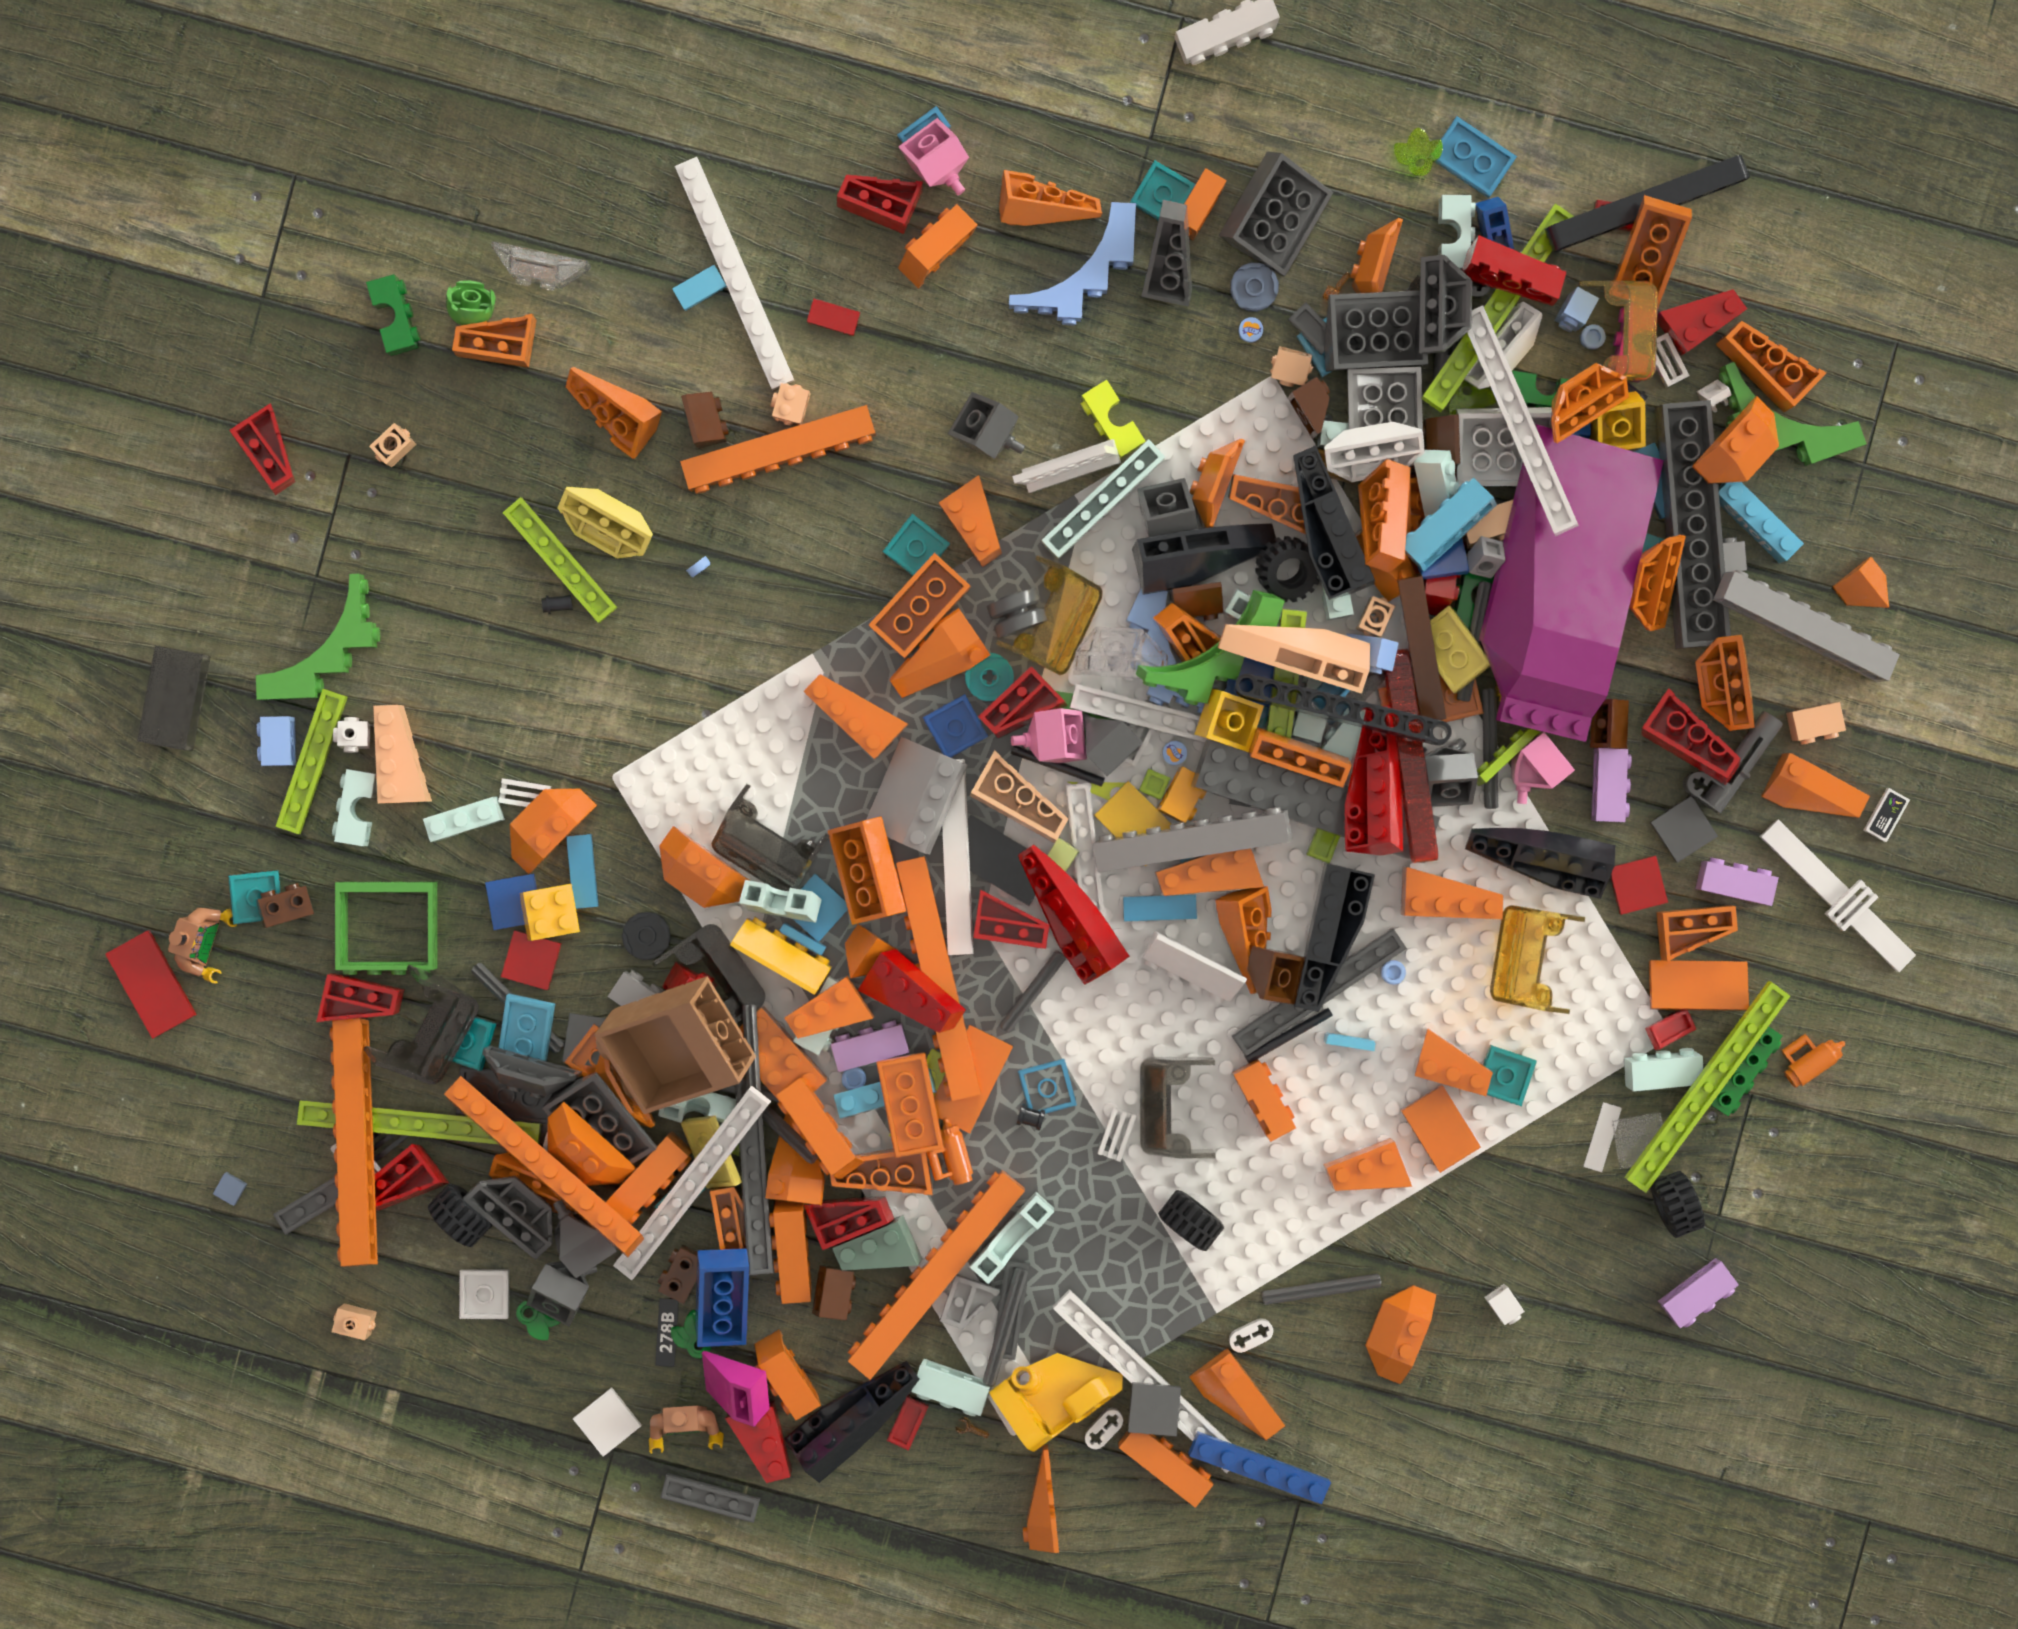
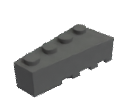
(1169, 263)

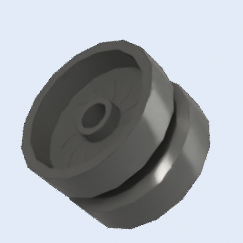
(1015, 609)

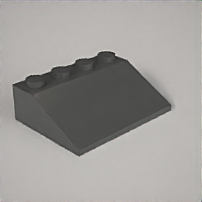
(1276, 213)
(1373, 331)
(604, 1113)

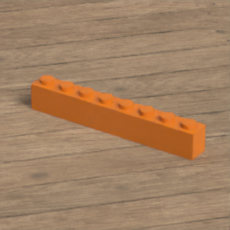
(777, 449)

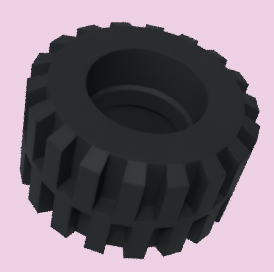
(1271, 560)
(1678, 1204)
(458, 1217)
(1191, 1220)

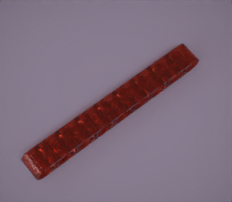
(1412, 764)

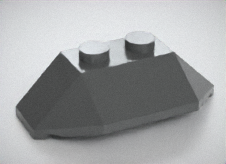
(1443, 304)
(528, 1073)
(515, 1212)

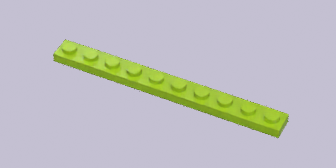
(1497, 310)
(1707, 1086)
(410, 1123)

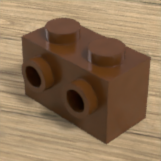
(1610, 725)
(284, 906)
(682, 1275)
(833, 1293)

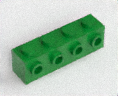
(1742, 1080)

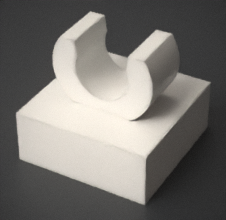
(1715, 392)

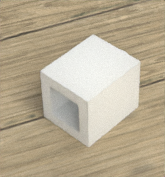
(1504, 1305)

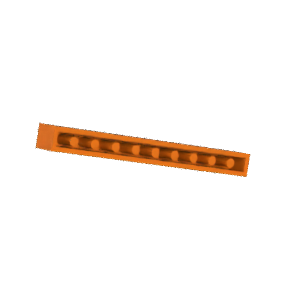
(935, 963)
(354, 1143)
(544, 1166)
(936, 1274)

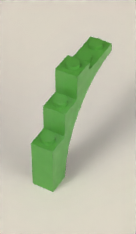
(1813, 441)
(332, 657)
(1196, 676)

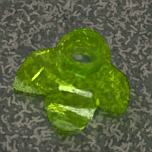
(1418, 148)
(1476, 399)

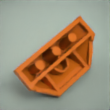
(1375, 258)
(1586, 399)
(1741, 446)
(1214, 480)
(1656, 582)
(1726, 683)
(546, 824)
(699, 871)
(612, 1079)
(584, 1149)
(506, 1165)
(1400, 1332)

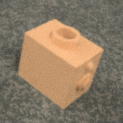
(1291, 366)
(790, 404)
(384, 446)
(1382, 611)
(363, 1319)

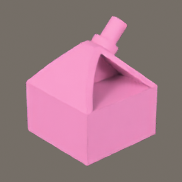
(936, 155)
(1055, 736)
(1538, 766)

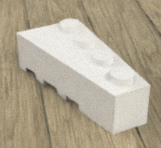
(1227, 30)

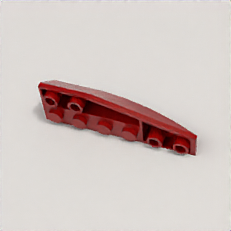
(1375, 795)
(1073, 918)

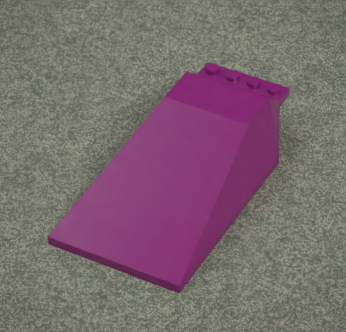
(1567, 596)

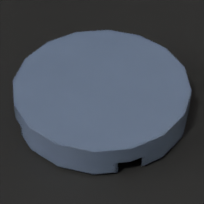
(1254, 287)

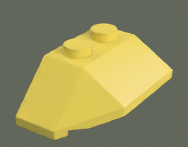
(605, 522)

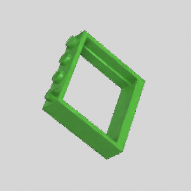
(341, 926)

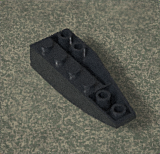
(1328, 530)
(1197, 554)
(1548, 857)
(1333, 929)
(849, 1421)

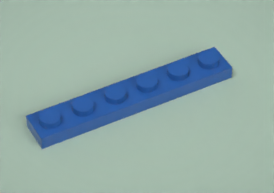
(1259, 1467)

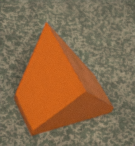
(1864, 586)
(863, 950)

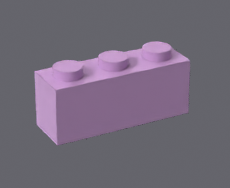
(1610, 785)
(1737, 881)
(869, 1046)
(1698, 1293)

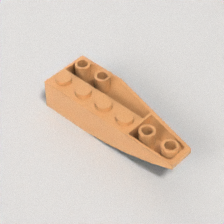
(1303, 651)

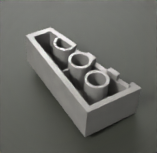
(632, 988)

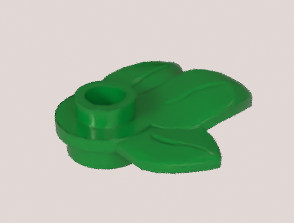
(537, 1324)
(685, 1336)

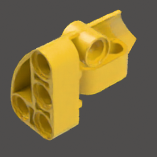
(1055, 1397)

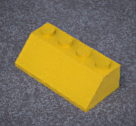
(781, 955)

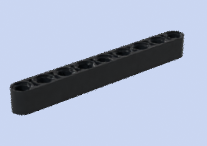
(1624, 211)
(1355, 707)

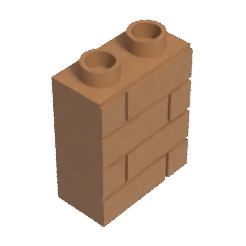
(674, 1046)

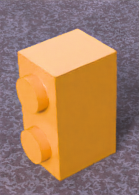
(1181, 797)

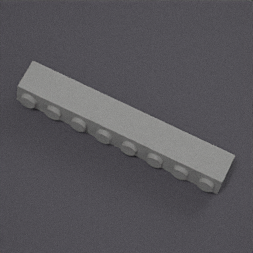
(1806, 626)
(1192, 841)

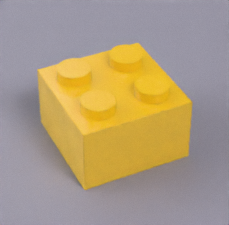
(1622, 425)
(1229, 720)
(549, 912)

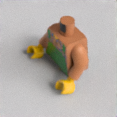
(194, 940)
(684, 1421)

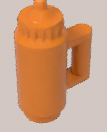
(1813, 1062)
(954, 1155)

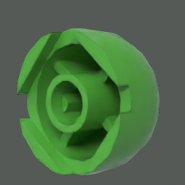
(469, 302)

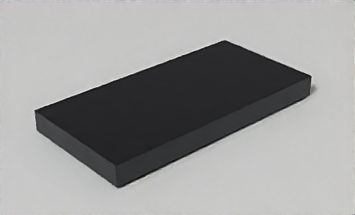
(997, 860)
(515, 1105)

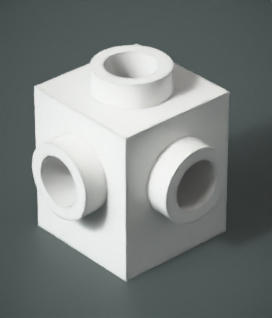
(361, 736)

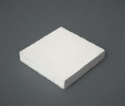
(484, 1294)
(607, 1421)

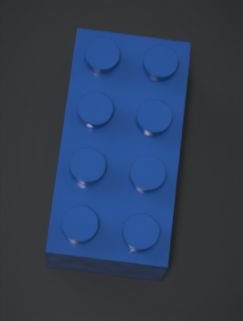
(722, 1297)

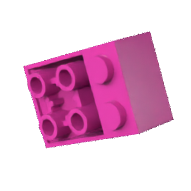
(736, 1388)

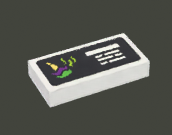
(1886, 815)

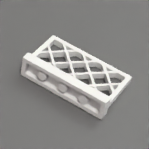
(1069, 466)

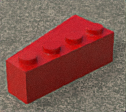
(1513, 271)
(1690, 739)
(911, 992)

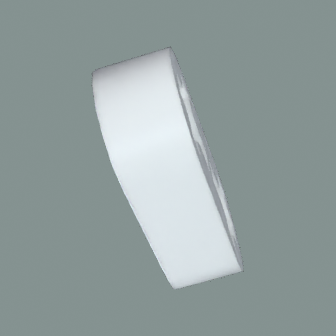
(1254, 1340)
(1100, 1424)

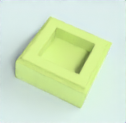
(1063, 854)

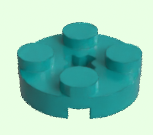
(979, 686)

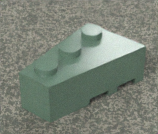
(880, 1248)

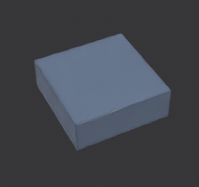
(230, 1189)

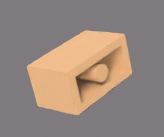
(1816, 722)

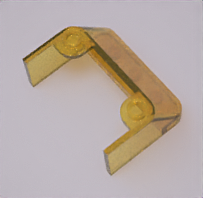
(1640, 326)
(1068, 615)
(1521, 957)

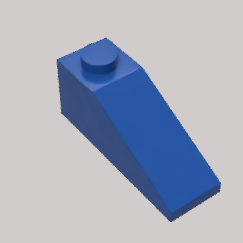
(1494, 221)

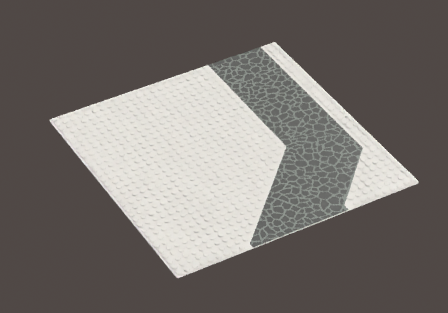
(1105, 1219)

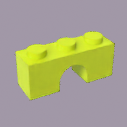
(1098, 403)

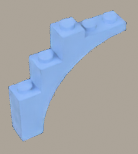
(1092, 278)
(1141, 617)

